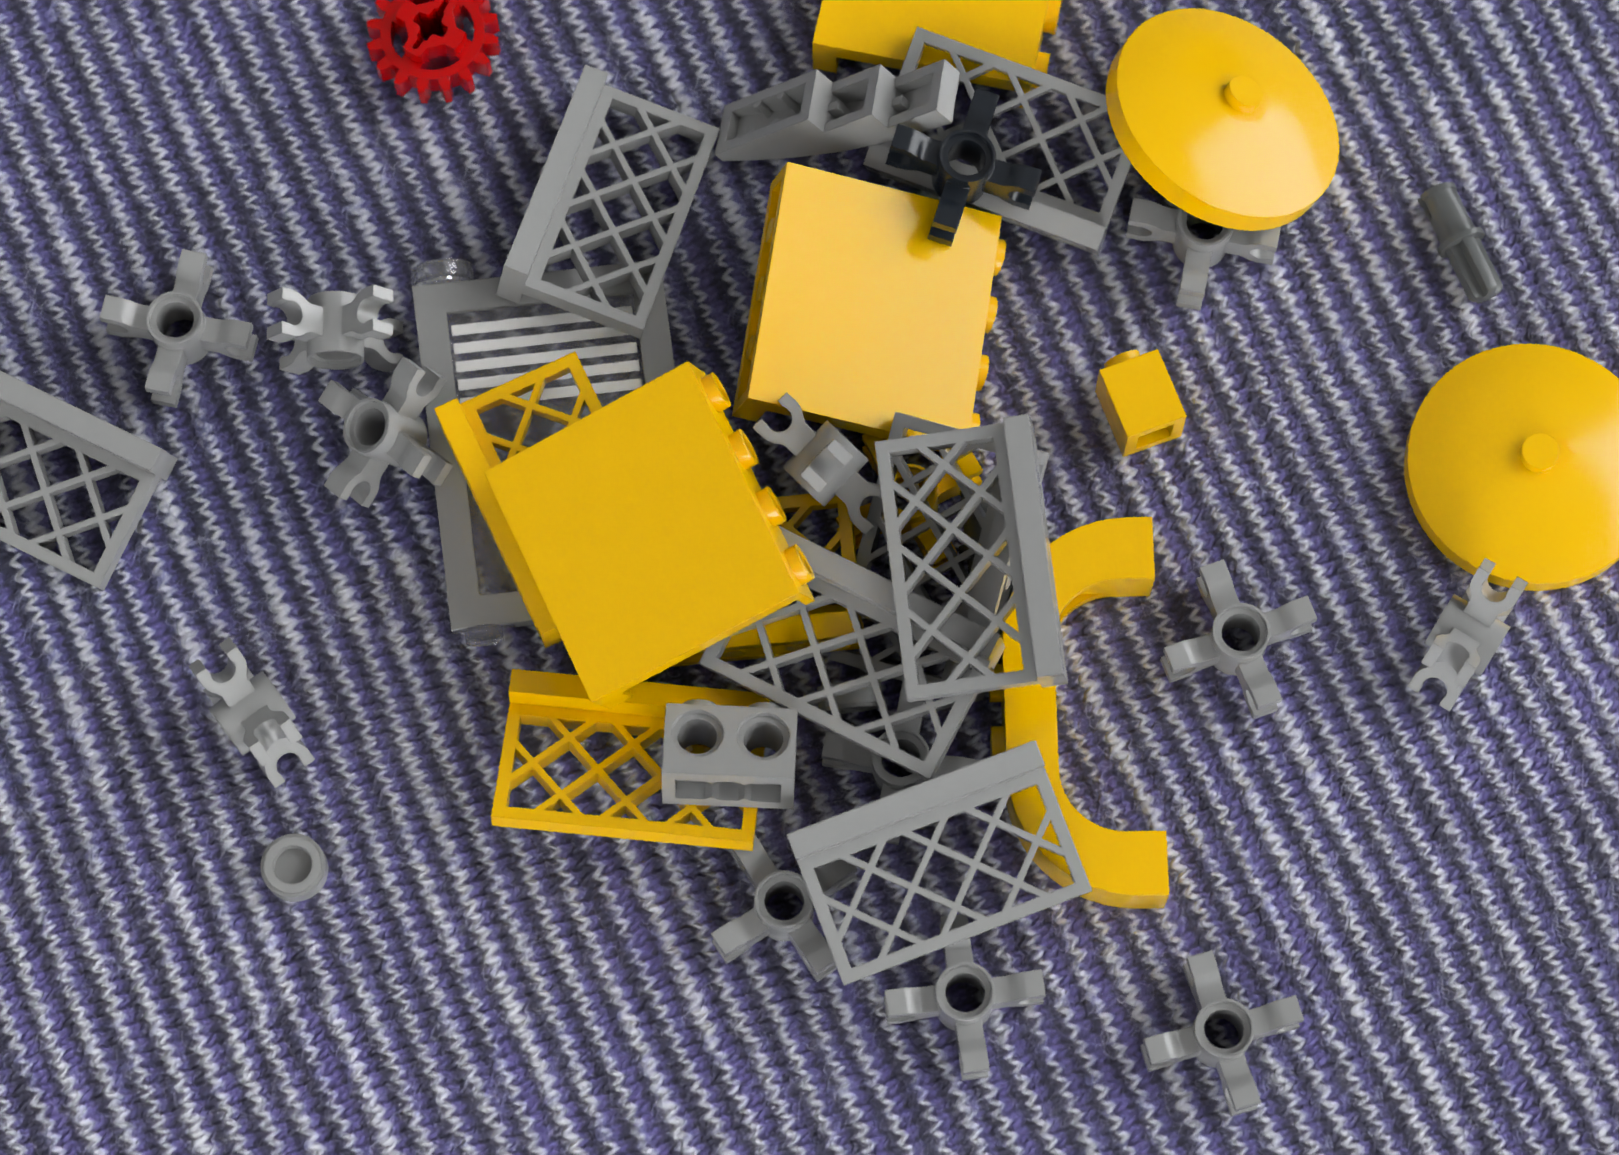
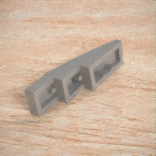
(826, 117)

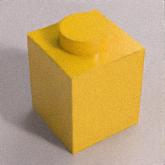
(1139, 401)

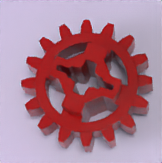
(439, 61)

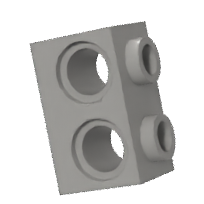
(728, 771)

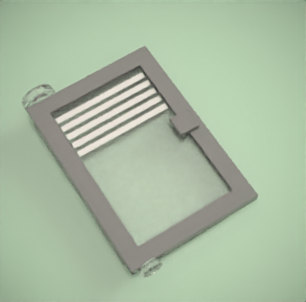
(488, 341)

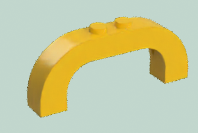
(1122, 866)

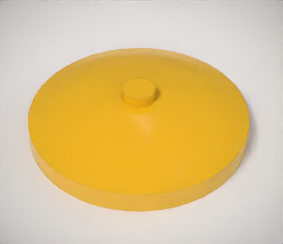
(1222, 119)
(1520, 465)

